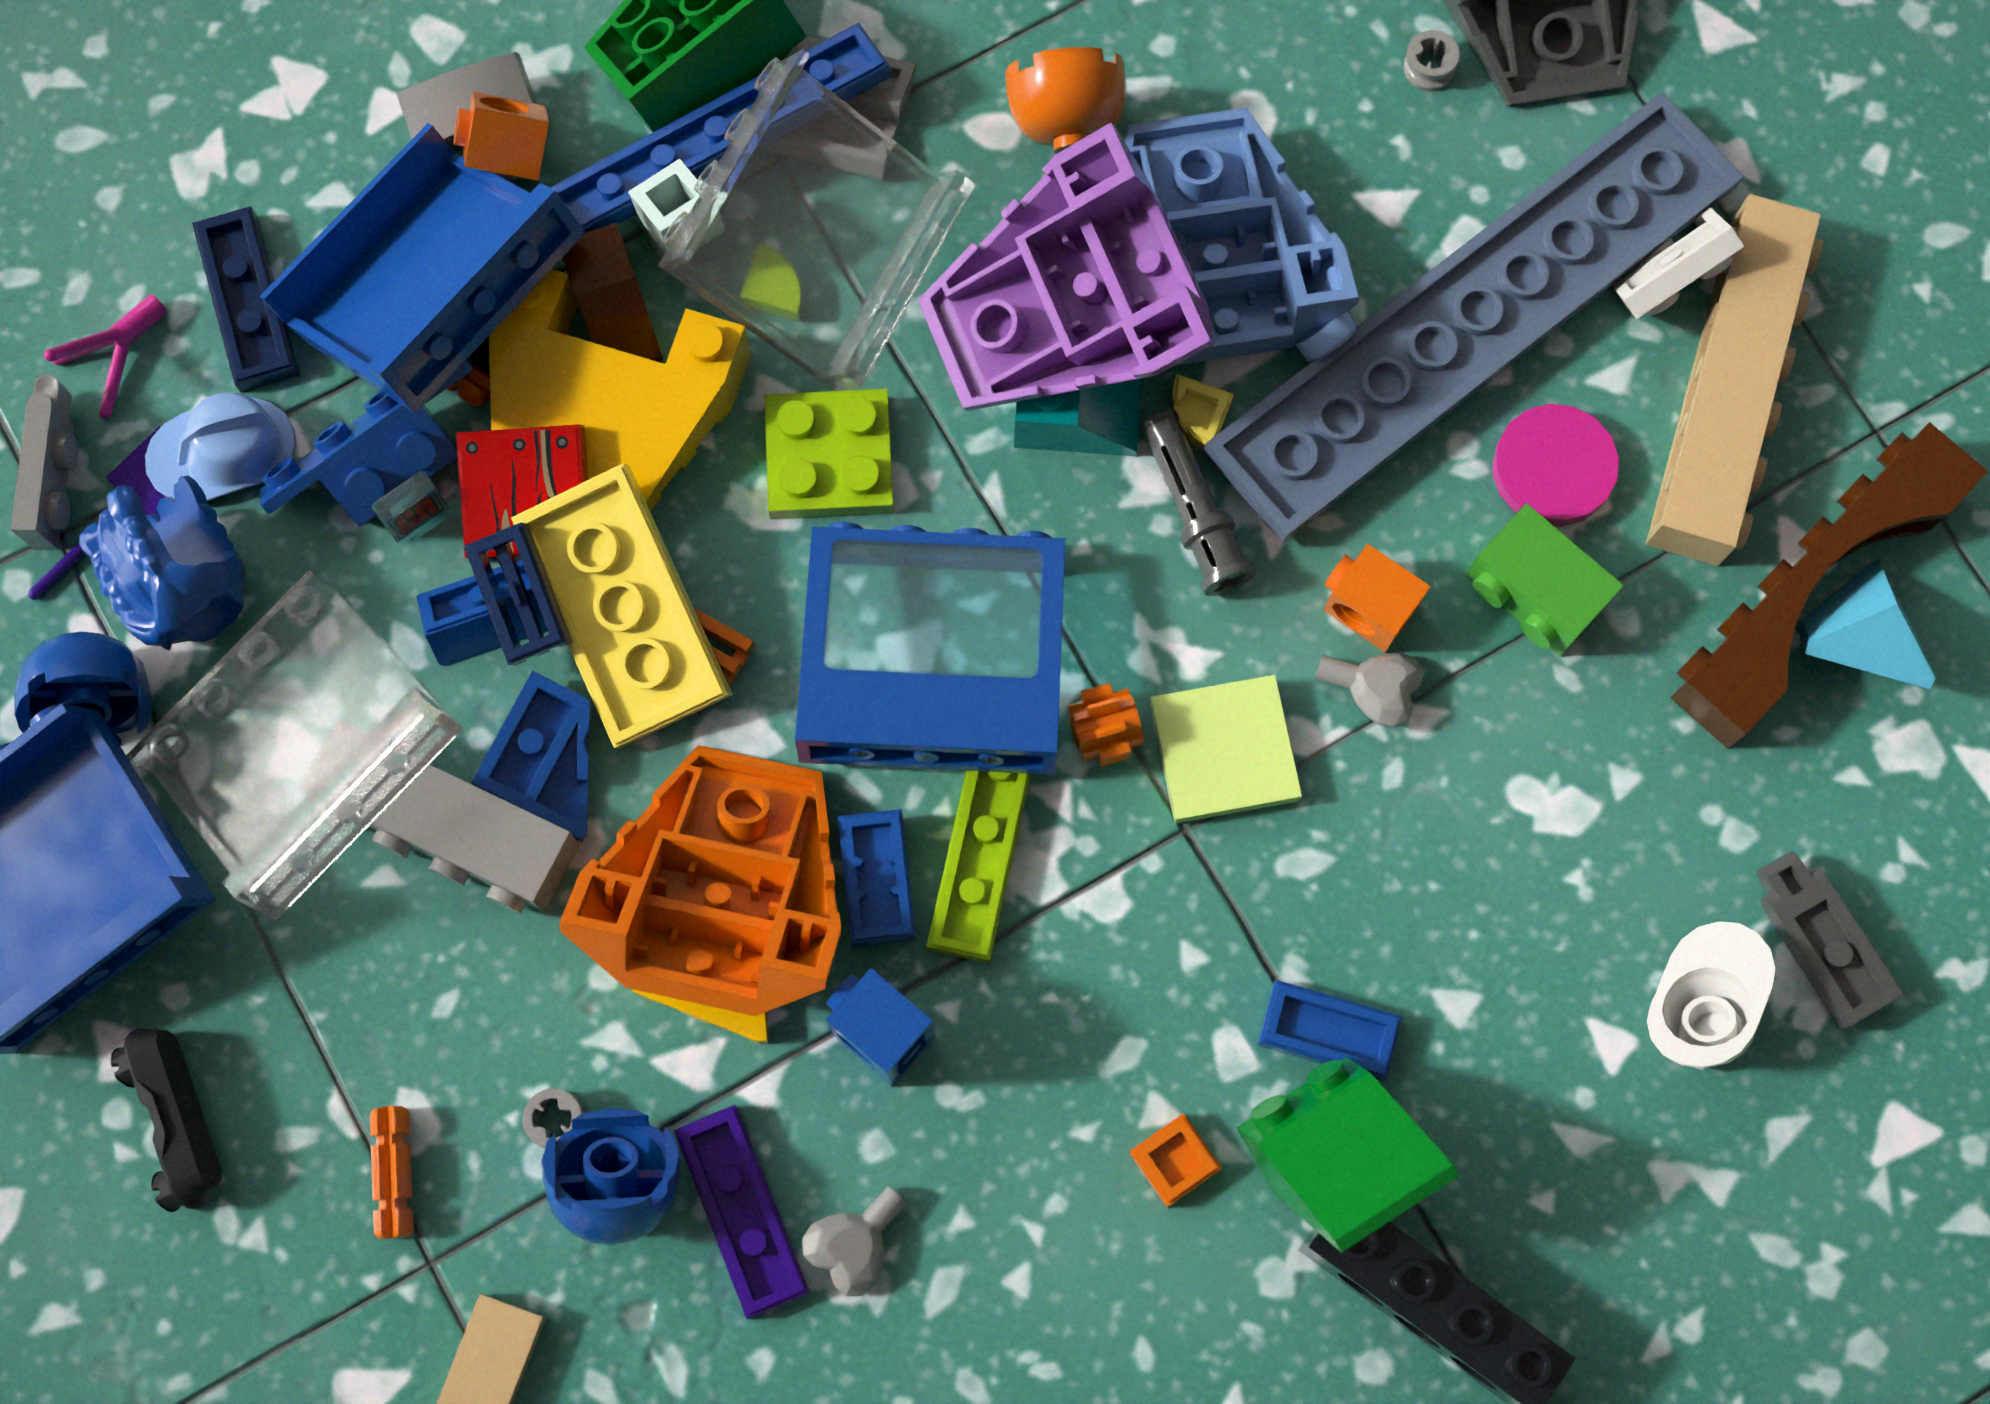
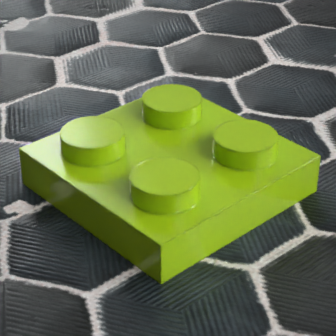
(828, 454)

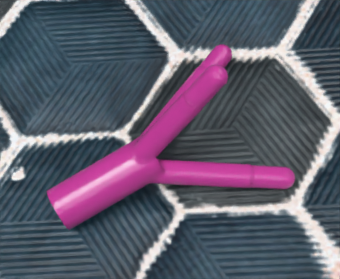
(121, 336)

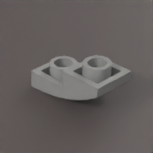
(440, 97)

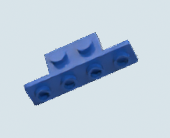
(367, 456)

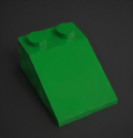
(1344, 1153)

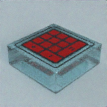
(409, 506)

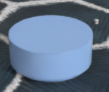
(1327, 338)

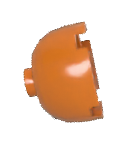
(1066, 95)

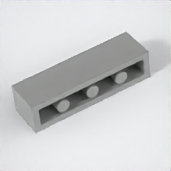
(478, 839)

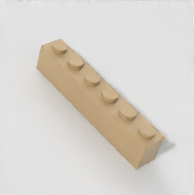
(1735, 383)

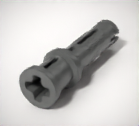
(1206, 527)

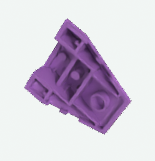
(1069, 286)

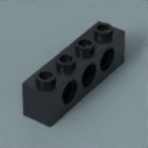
(1447, 1313)

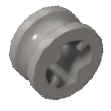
(1423, 76)
(537, 1104)

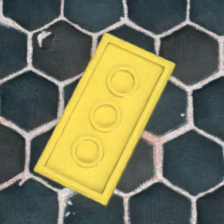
(624, 607)

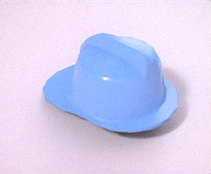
(220, 444)

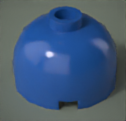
(86, 673)
(611, 1175)

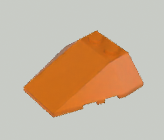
(716, 888)

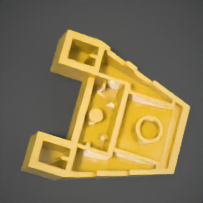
(629, 404)

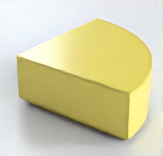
(1200, 409)

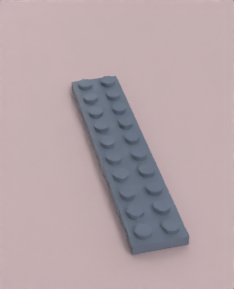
(1471, 316)

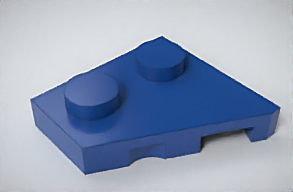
(543, 755)

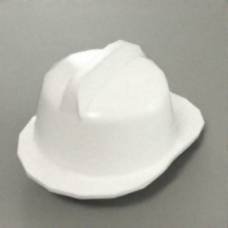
(1712, 995)

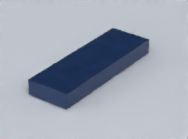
(237, 275)

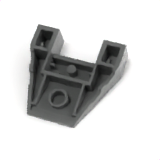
(1549, 45)

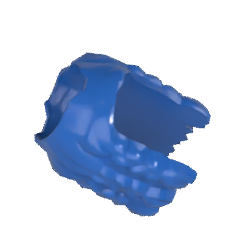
(166, 572)

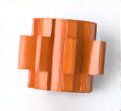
(1105, 724)

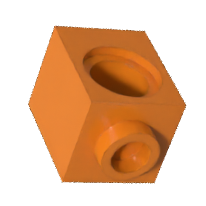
(502, 135)
(1374, 596)

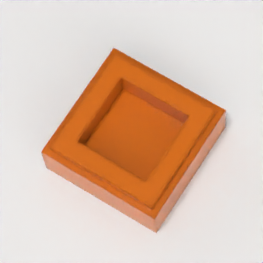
(1175, 1160)

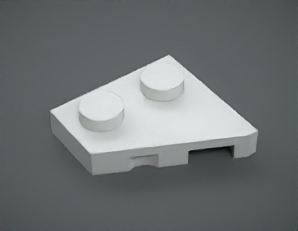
(1671, 267)

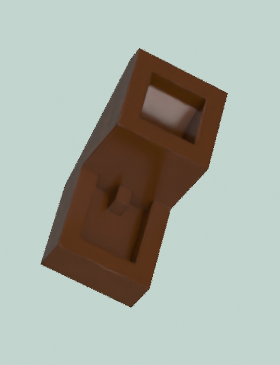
(610, 294)

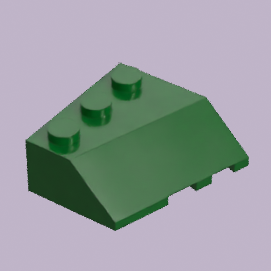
(689, 52)

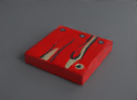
(513, 472)

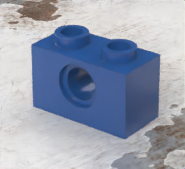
(879, 1024)

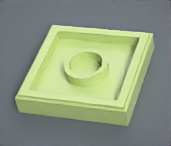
(1225, 749)

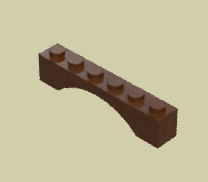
(1750, 667)

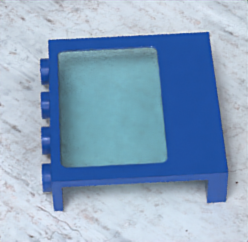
(931, 649)

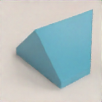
(1867, 631)

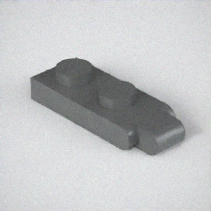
(1825, 940)

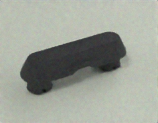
(188, 1160)

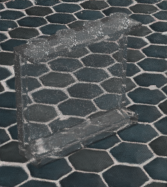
(813, 227)
(295, 743)

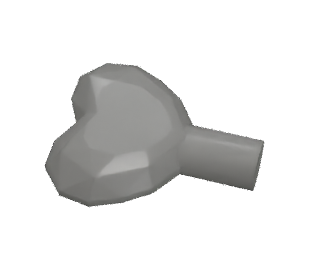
(1378, 685)
(852, 1244)

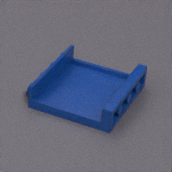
(421, 269)
(82, 870)

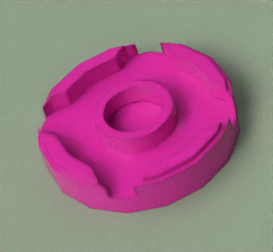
(1556, 463)

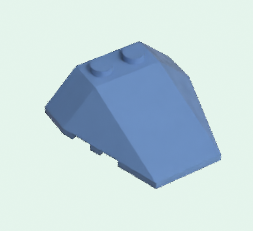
(1245, 231)

